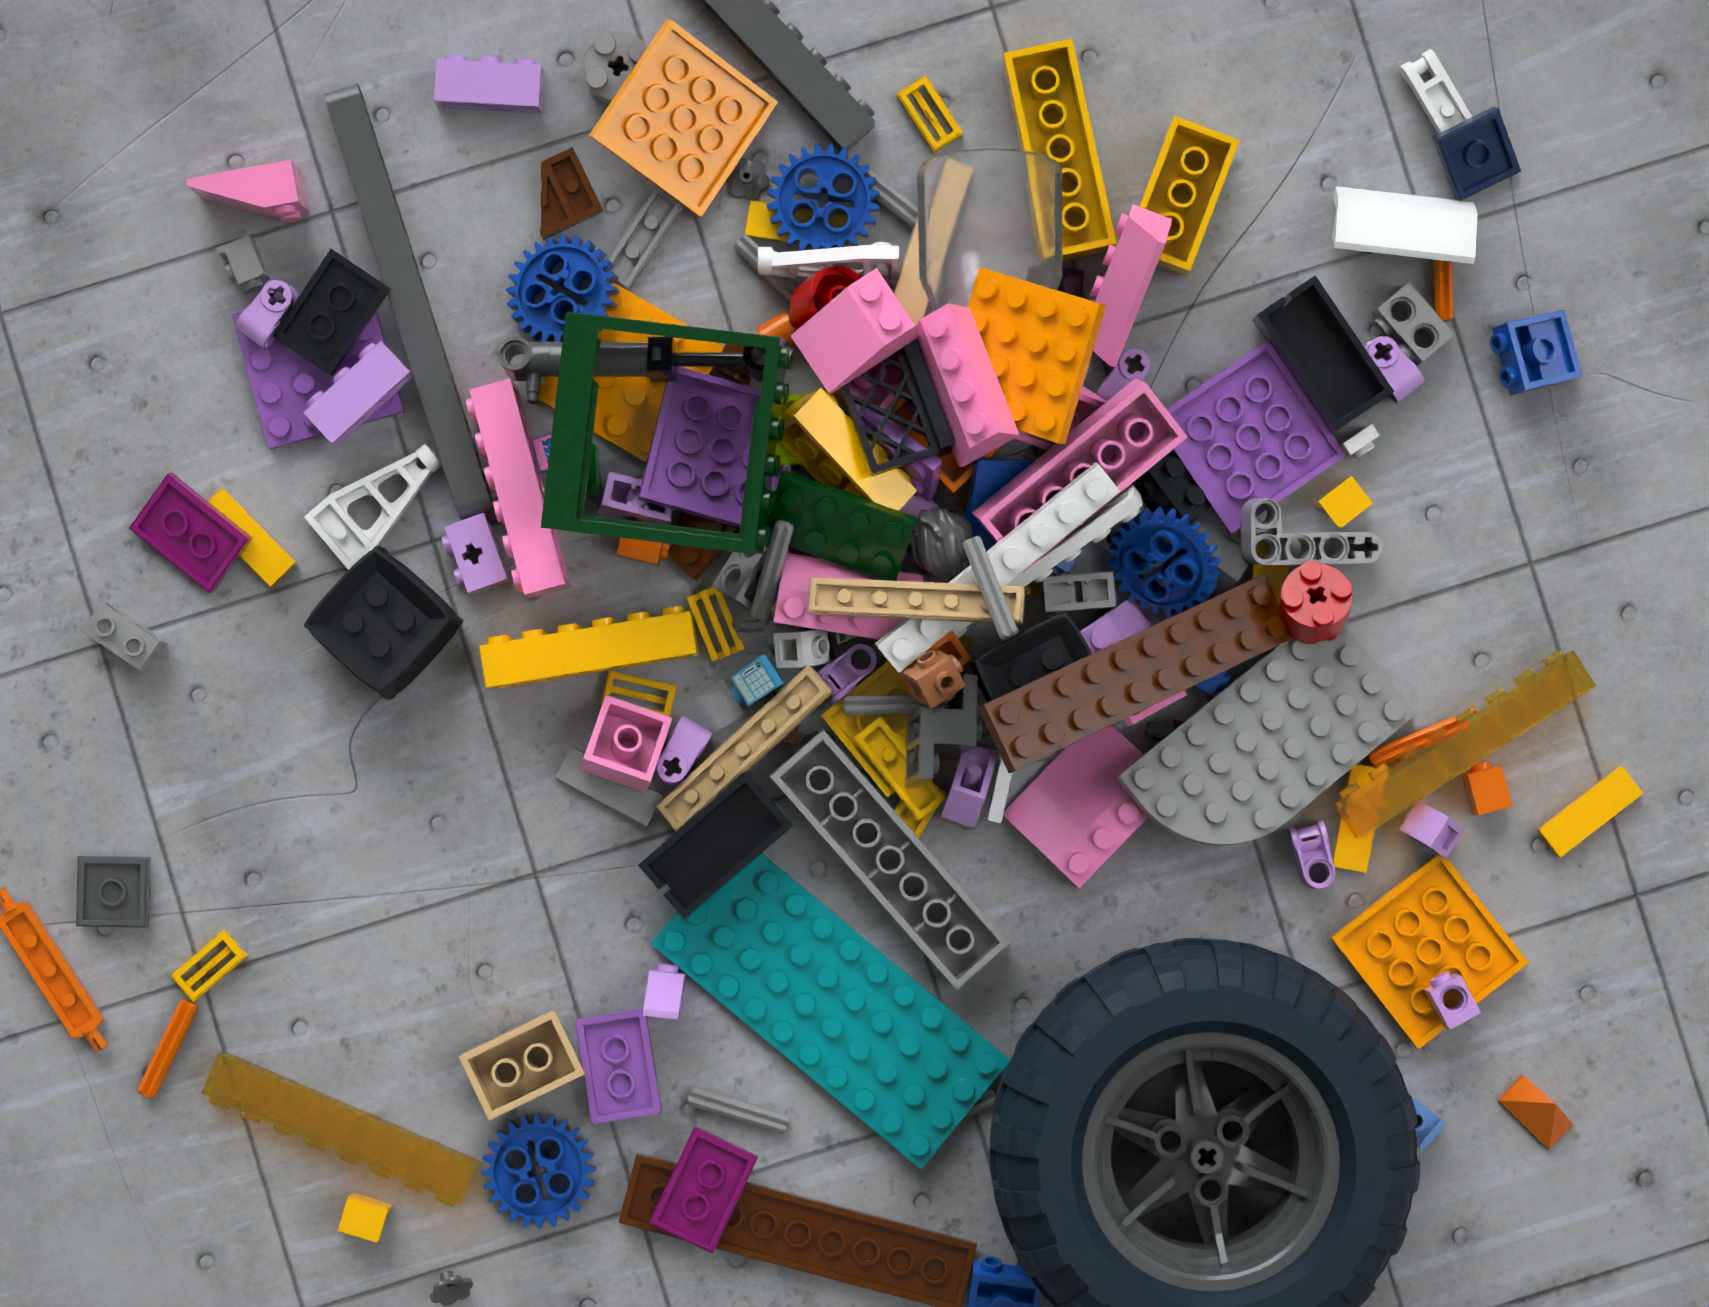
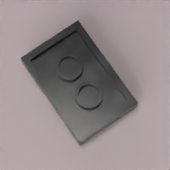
(331, 312)

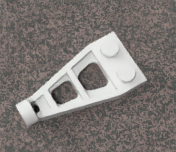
(808, 262)
(339, 529)

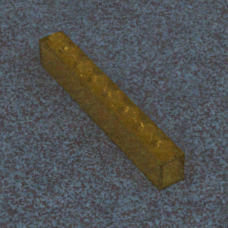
(1463, 744)
(341, 1128)

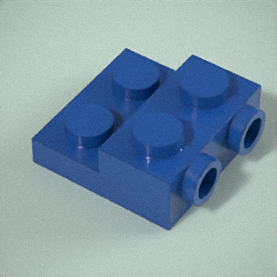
(1535, 352)
(1001, 1285)

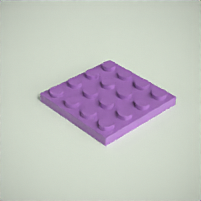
(286, 381)
(1252, 435)
(702, 447)

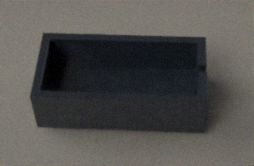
(1323, 354)
(716, 845)

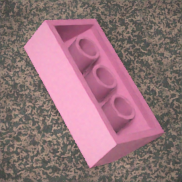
(1127, 277)
(965, 383)
(794, 597)

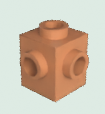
(934, 678)

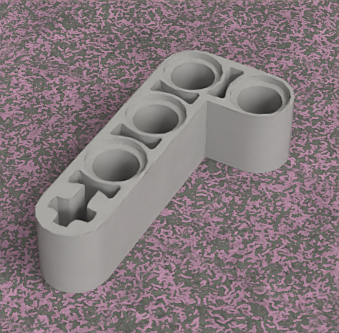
(1311, 542)

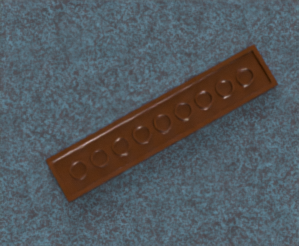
(1134, 673)
(822, 1239)

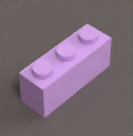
(489, 84)
(357, 393)

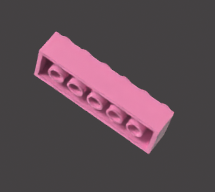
(1121, 436)
(519, 487)

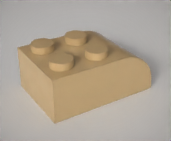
(521, 1064)

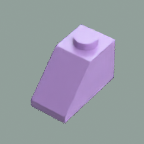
(1115, 626)
(969, 786)
(664, 992)

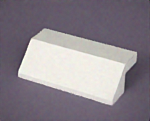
(1405, 225)

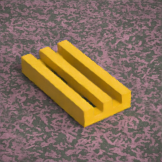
(944, 138)
(704, 595)
(668, 702)
(232, 945)

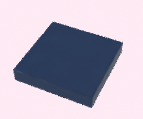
(1476, 153)

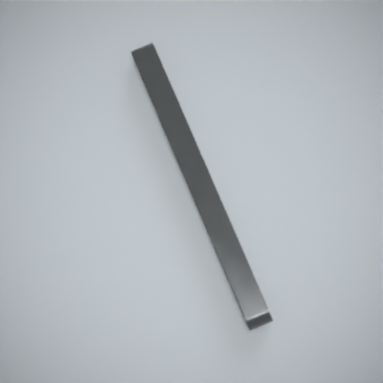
(409, 301)

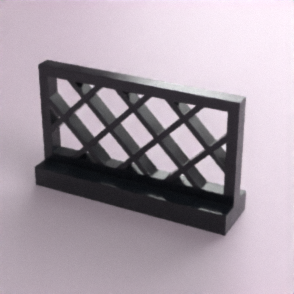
(926, 407)

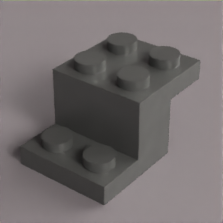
(942, 732)

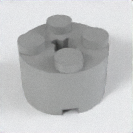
(607, 53)

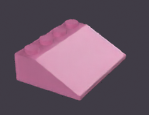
(1078, 807)

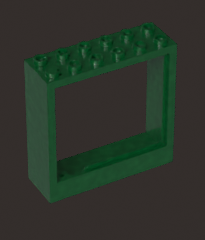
(575, 426)

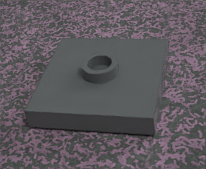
(113, 891)

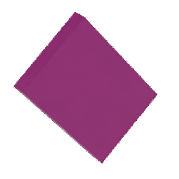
(190, 532)
(703, 1189)

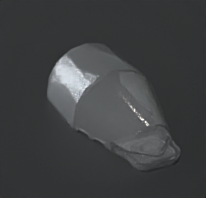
(988, 213)

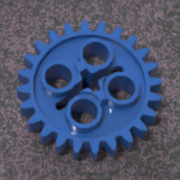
(829, 169)
(580, 263)
(1144, 536)
(507, 1178)

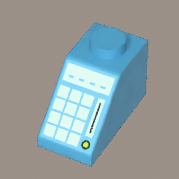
(755, 681)

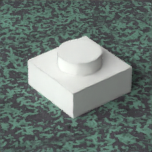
(1361, 442)

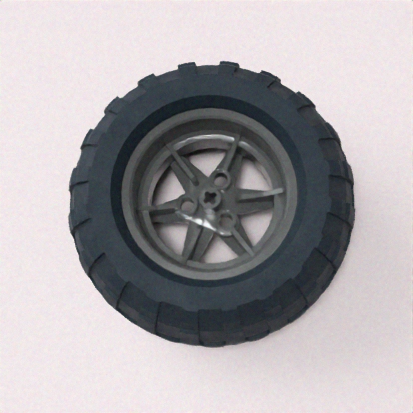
(1173, 1007)

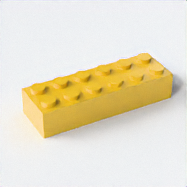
(1055, 122)
(590, 649)

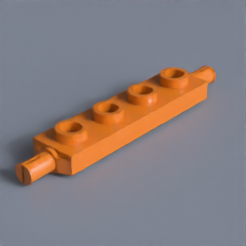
(51, 970)

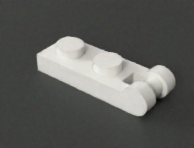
(1437, 95)

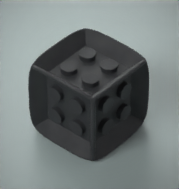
(383, 623)
(1030, 656)

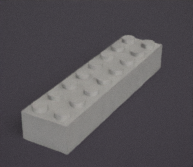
(889, 859)

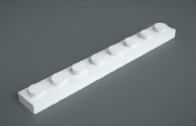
(1121, 508)
(1009, 557)

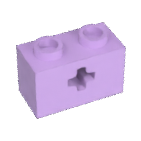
(620, 501)
(491, 567)

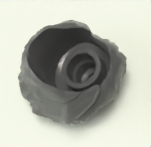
(939, 542)

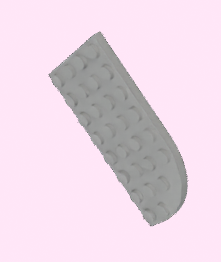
(1268, 743)

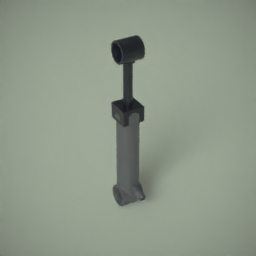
(650, 359)

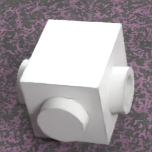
(801, 648)

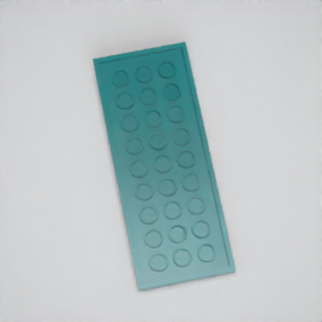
(835, 1007)

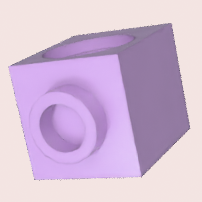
(1431, 829)
(1464, 1009)

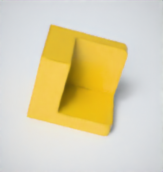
(1344, 502)
(364, 1217)

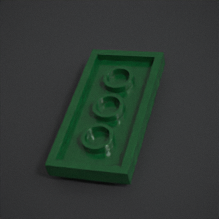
(842, 526)

